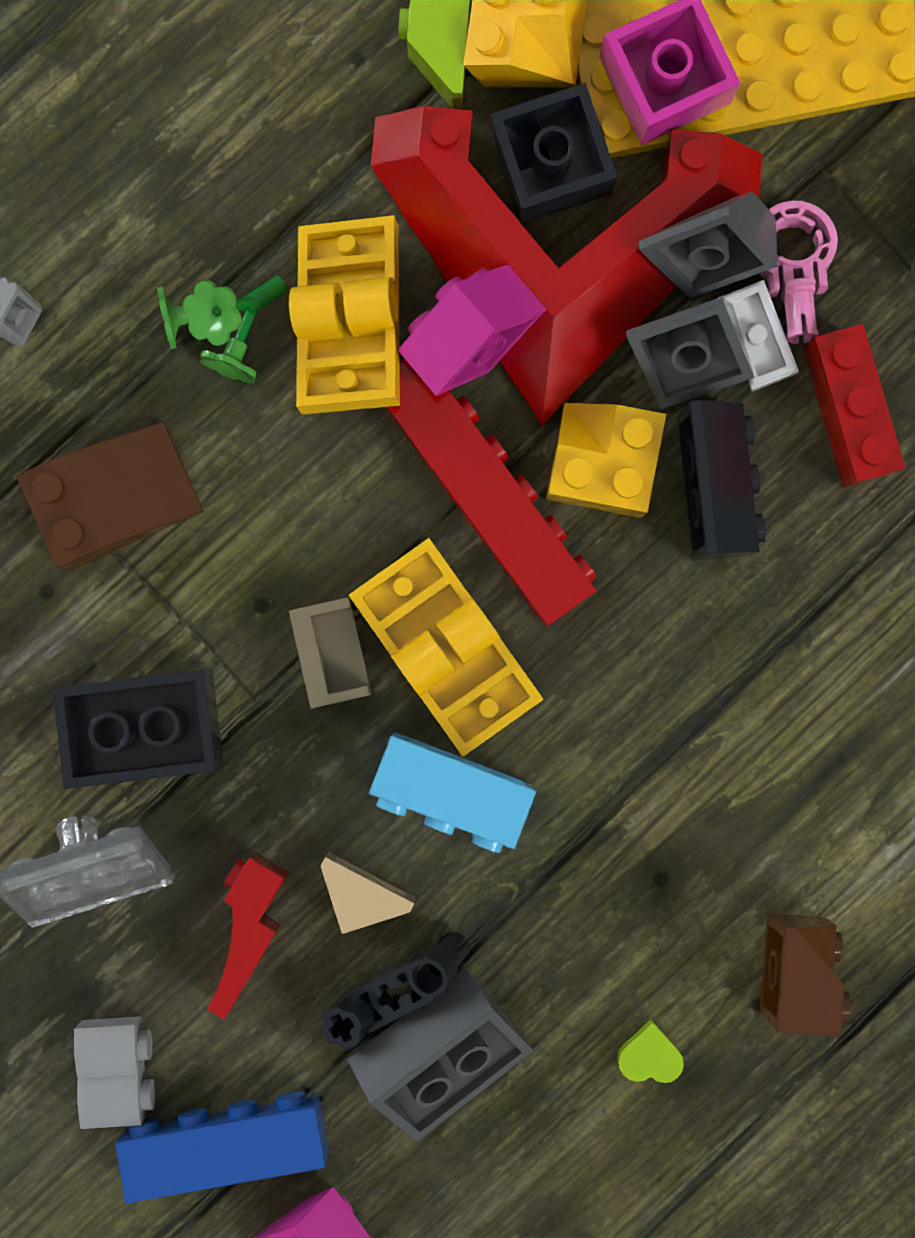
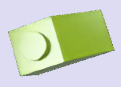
(437, 43)

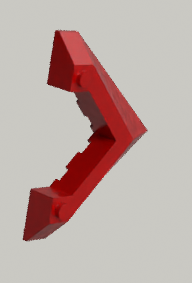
(596, 293)

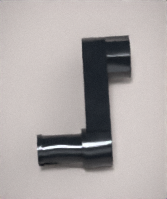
(369, 1005)

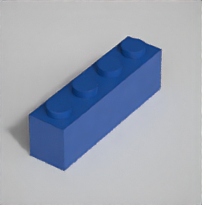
(222, 1147)

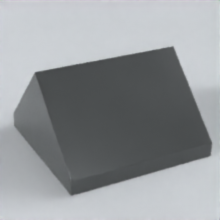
(692, 352)

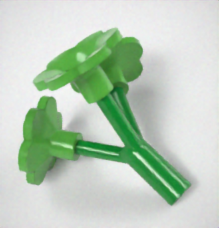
(214, 315)

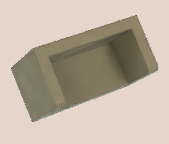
(330, 652)

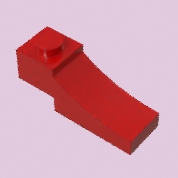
(251, 893)

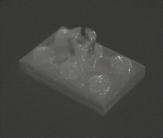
(83, 872)

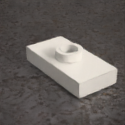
(762, 336)

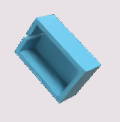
(452, 792)

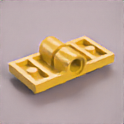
(347, 315)
(445, 647)

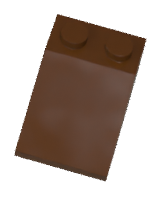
(109, 495)

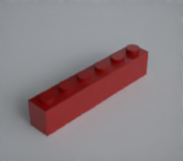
(491, 498)

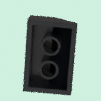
(720, 480)

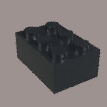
(138, 728)

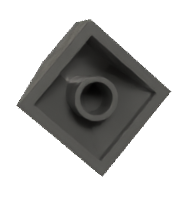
(716, 246)

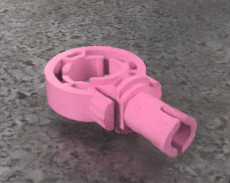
(812, 271)

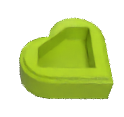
(650, 1055)

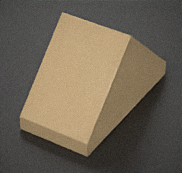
(361, 896)

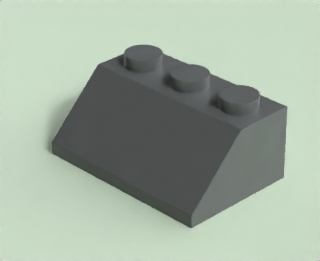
(439, 1056)

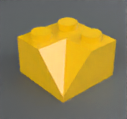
(525, 42)
(606, 457)

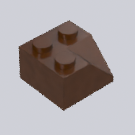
(798, 976)

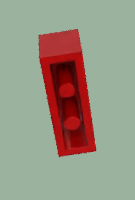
(853, 406)

